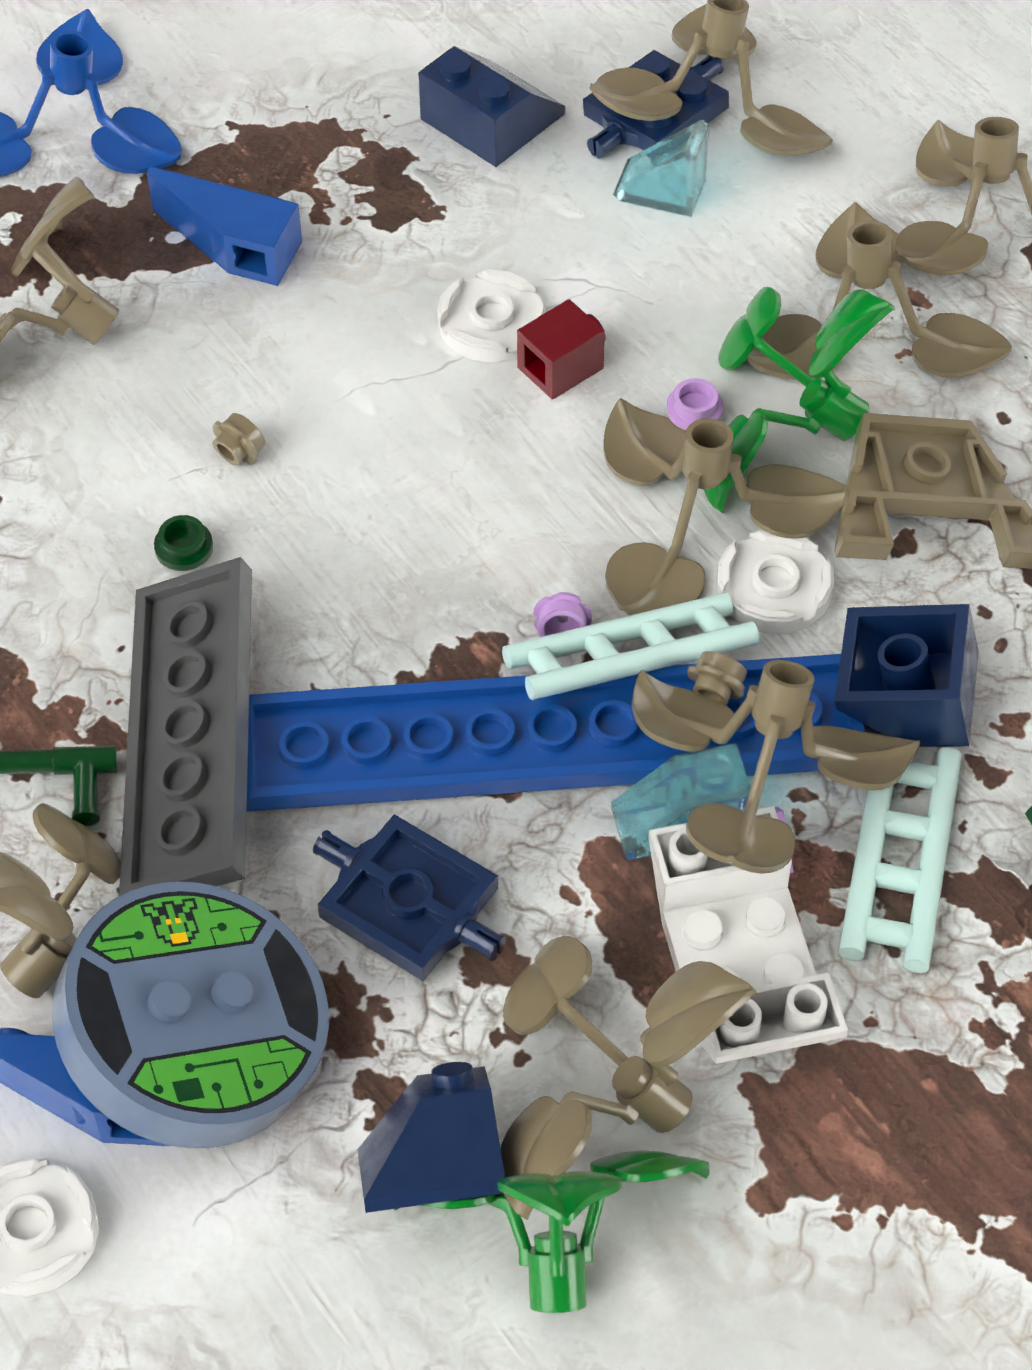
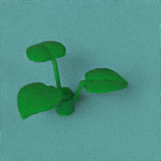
(826, 401)
(556, 1259)

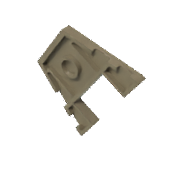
(927, 470)

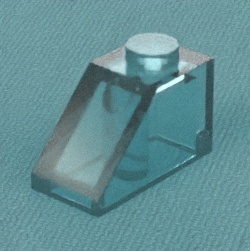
(675, 790)

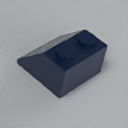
(483, 105)
(910, 672)

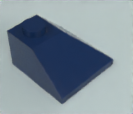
(434, 1142)

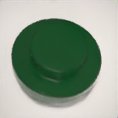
(183, 543)

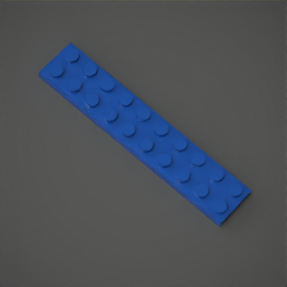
(484, 738)

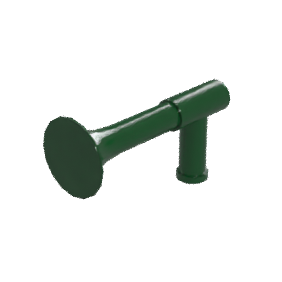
(82, 762)

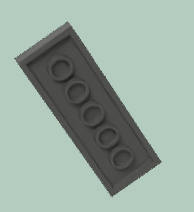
(188, 730)

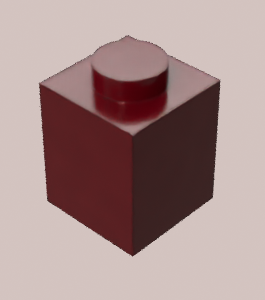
(561, 348)

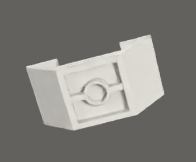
(752, 932)

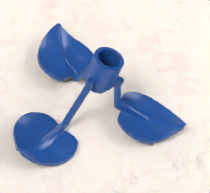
(81, 58)

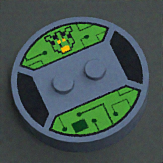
(189, 1014)

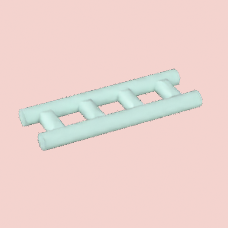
(612, 665)
(924, 882)

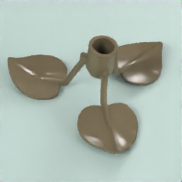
(721, 33)
(950, 160)
(864, 254)
(76, 303)
(646, 447)
(779, 707)
(26, 897)
(680, 1017)

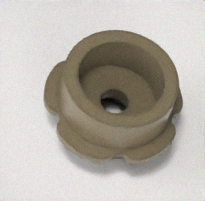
(237, 439)
(718, 677)

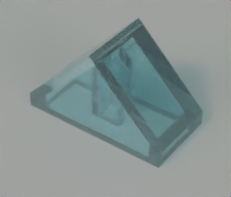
(668, 173)

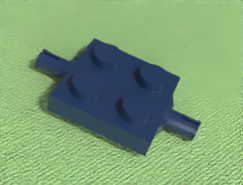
(699, 101)
(408, 896)

